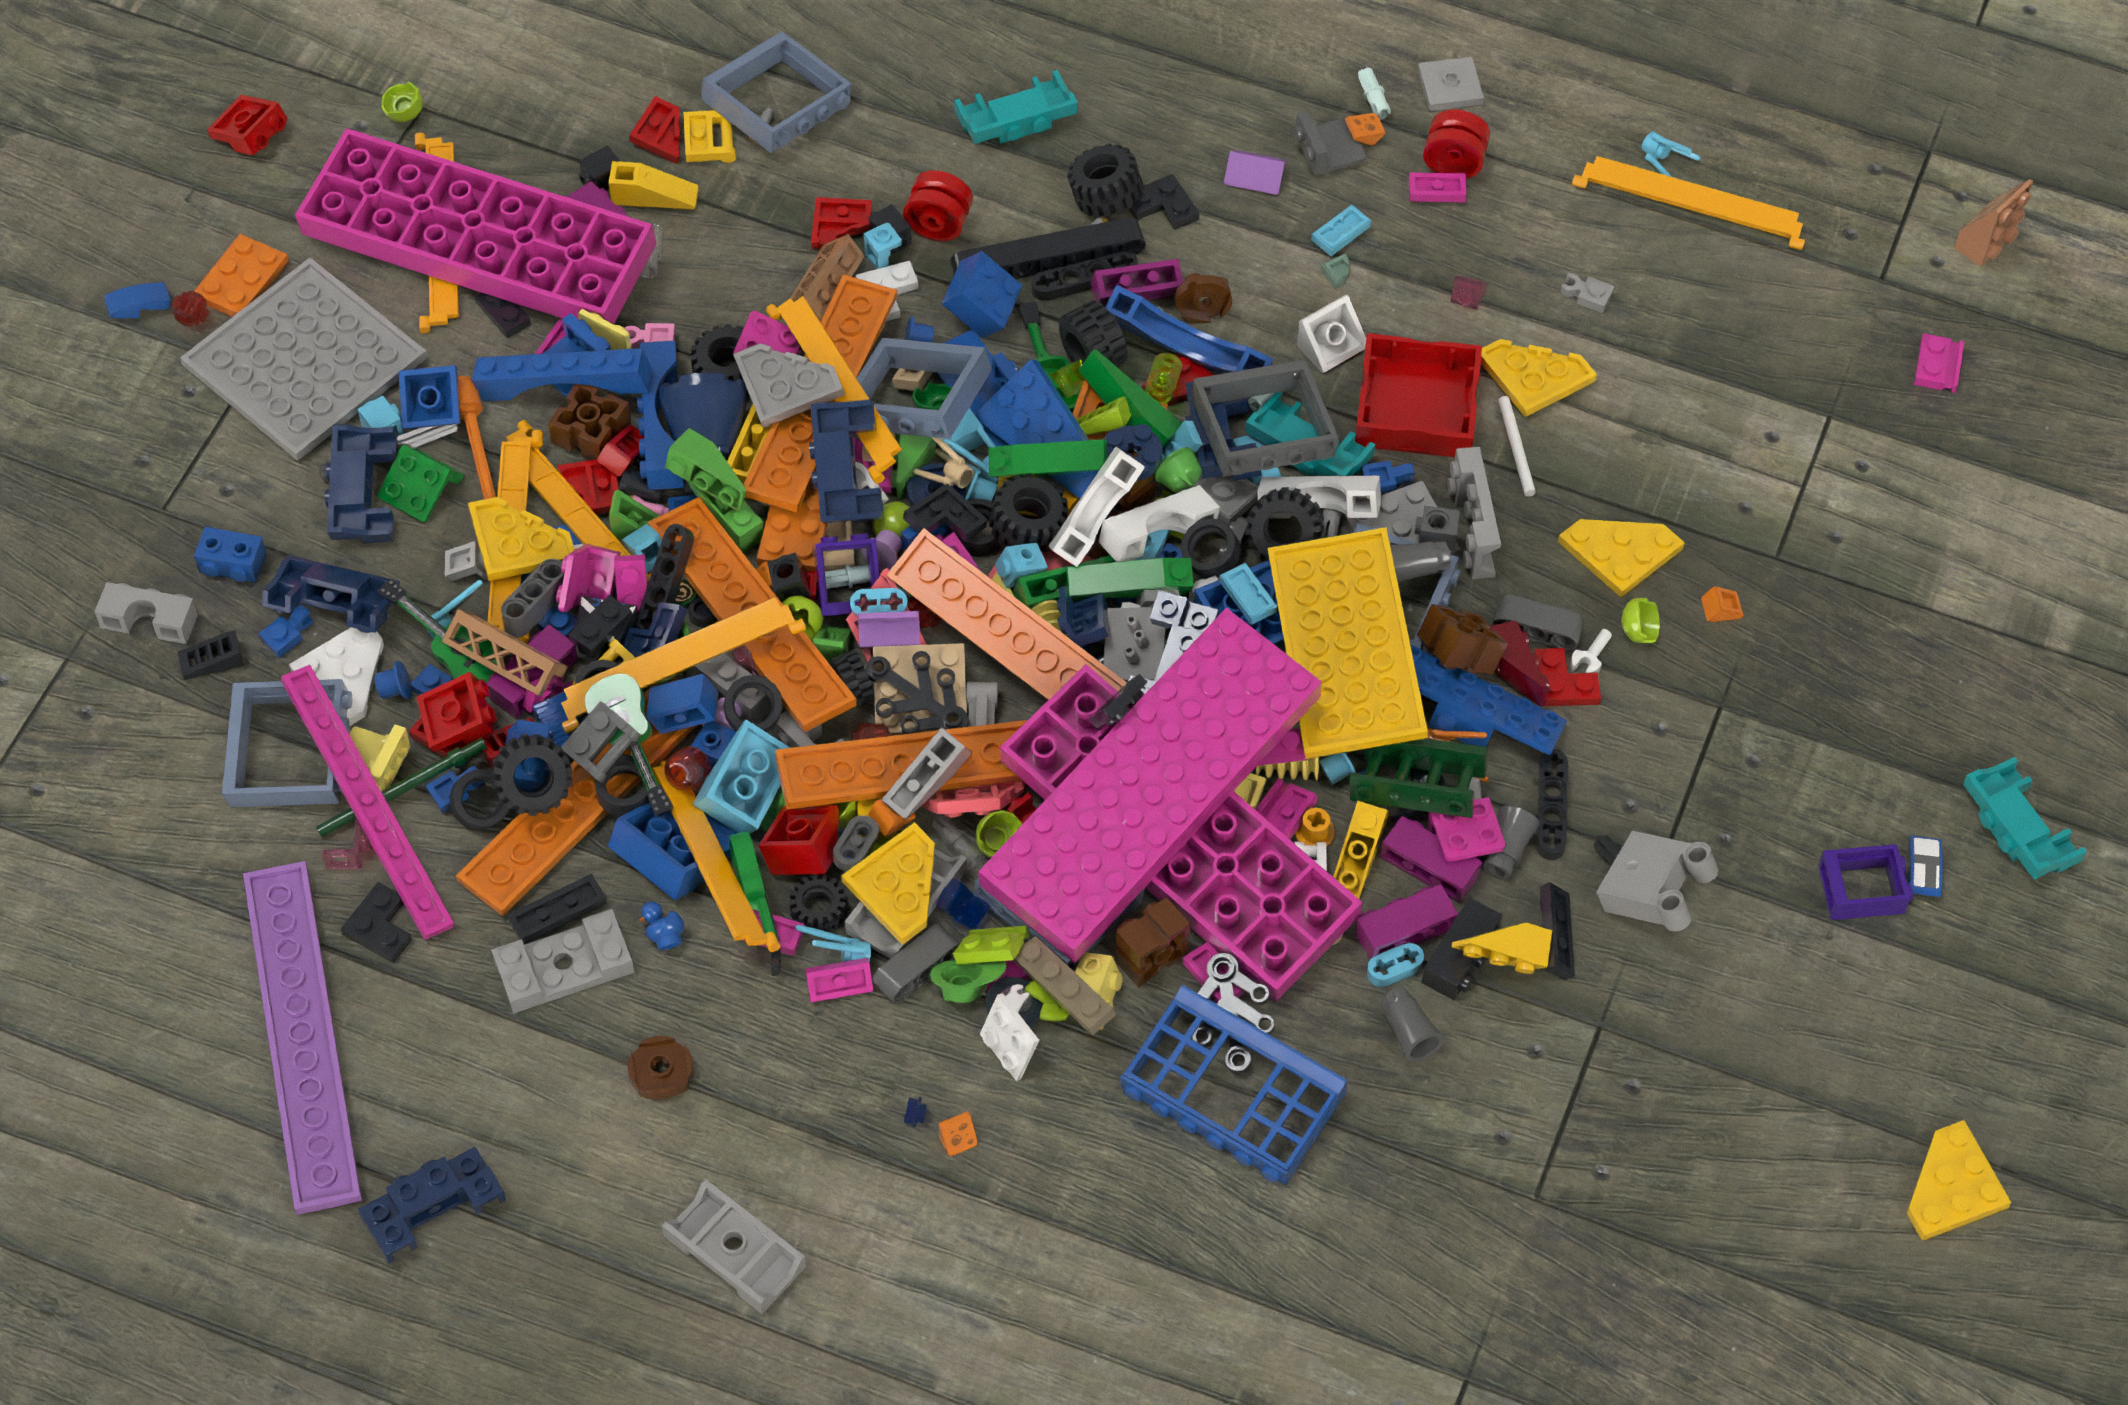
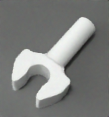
(1590, 656)

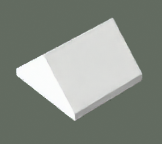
(1331, 334)

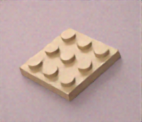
(900, 659)

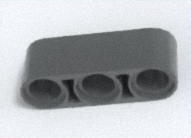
(532, 598)
(1541, 621)
(914, 963)

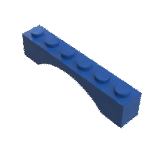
(1156, 326)
(615, 370)
(656, 441)

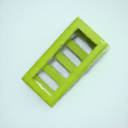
(1106, 418)

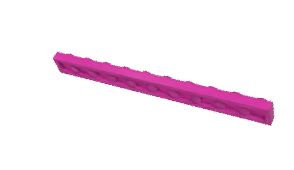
(367, 802)

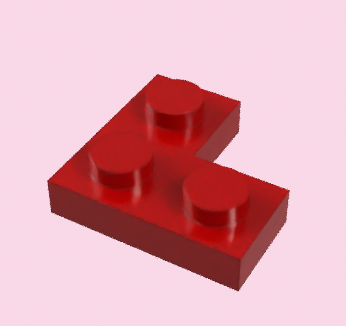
(1566, 688)

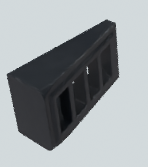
(216, 644)

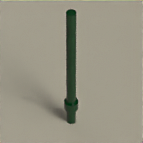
(456, 757)

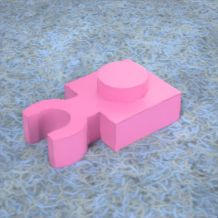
(653, 333)

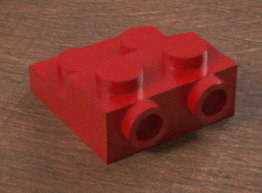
(248, 124)
(456, 712)

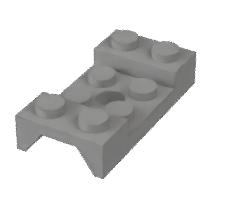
(1472, 491)
(867, 928)
(596, 957)
(757, 1269)

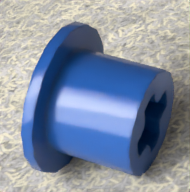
(918, 331)
(393, 682)

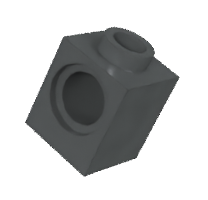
(1438, 517)

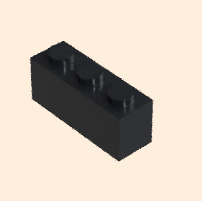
(1448, 968)

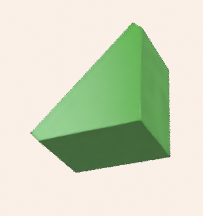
(628, 515)
(832, 641)

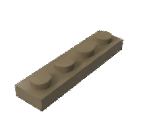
(1064, 985)

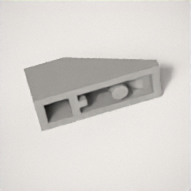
(927, 773)

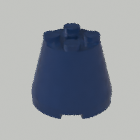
(707, 406)

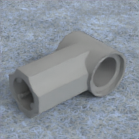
(981, 702)

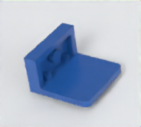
(577, 339)

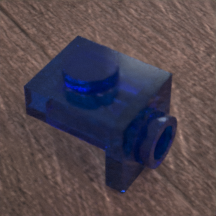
(962, 904)

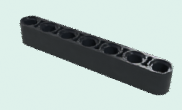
(1062, 248)

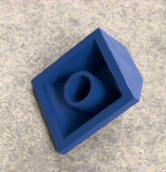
(429, 397)

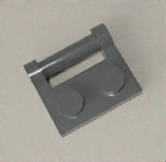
(593, 737)

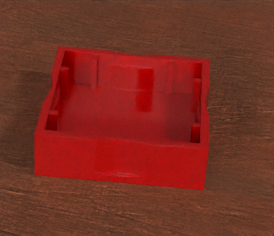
(1418, 395)

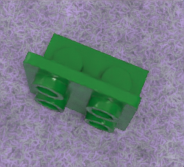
(417, 482)

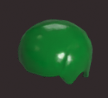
(931, 397)

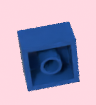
(982, 294)

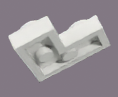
(896, 276)

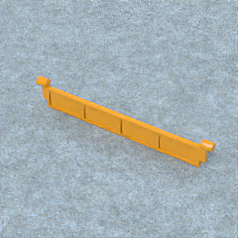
(1693, 197)
(442, 294)
(821, 349)
(513, 489)
(566, 501)
(688, 652)
(715, 866)

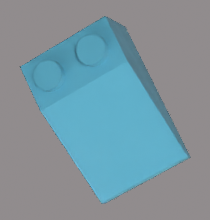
(742, 780)

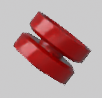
(1456, 143)
(938, 205)

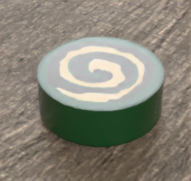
(685, 594)

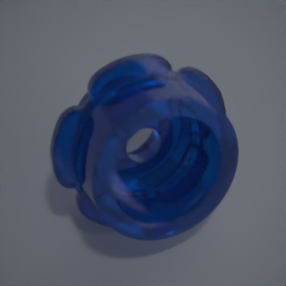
(915, 1111)

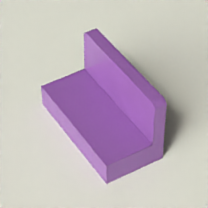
(1254, 171)
(888, 629)

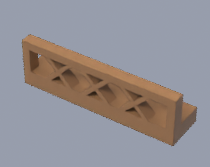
(826, 271)
(512, 645)

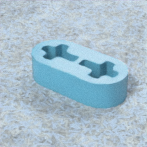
(878, 595)
(1394, 963)

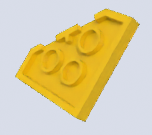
(1534, 374)
(514, 540)
(1621, 551)
(897, 882)
(1954, 1184)

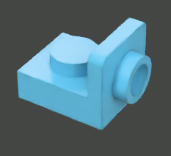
(879, 243)

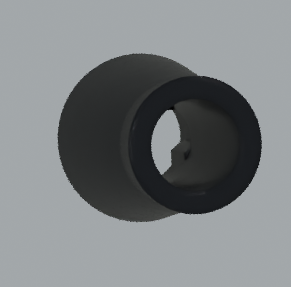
(633, 485)

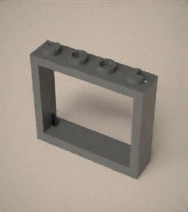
(1256, 383)

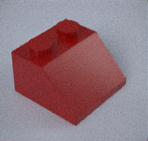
(801, 840)

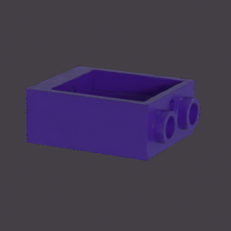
(830, 544)
(1839, 860)

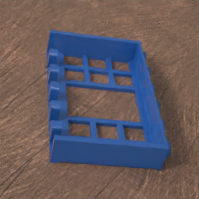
(1260, 1042)

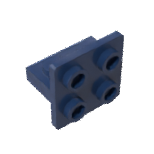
(1083, 621)

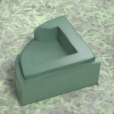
(1336, 270)

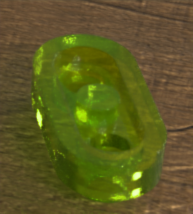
(1163, 377)

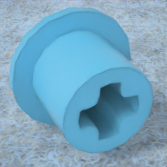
(981, 488)
(1336, 767)

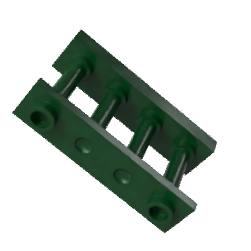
(1428, 755)

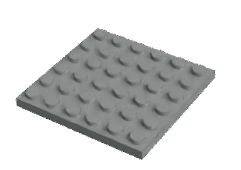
(303, 358)

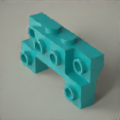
(1017, 113)
(1281, 423)
(2016, 823)

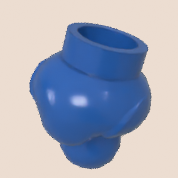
(663, 931)

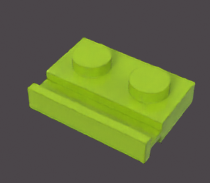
(991, 945)

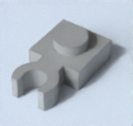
(1590, 294)

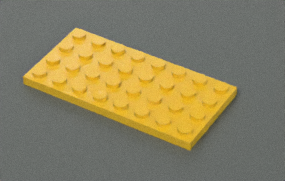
(1351, 633)

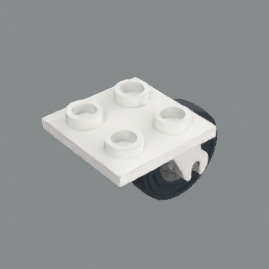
(1009, 1024)

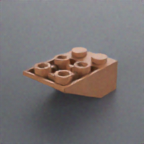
(1994, 225)

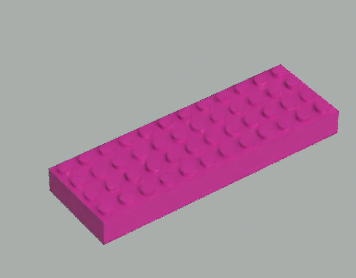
(475, 228)
(1149, 784)
(1231, 880)

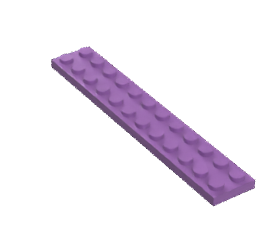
(301, 1039)

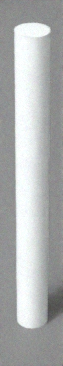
(1516, 446)

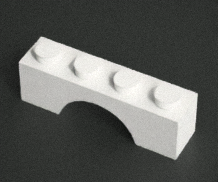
(1103, 493)
(1349, 494)
(1127, 533)

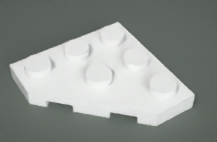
(347, 657)

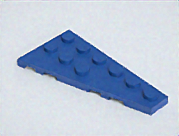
(1034, 412)

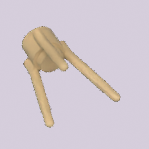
(955, 469)

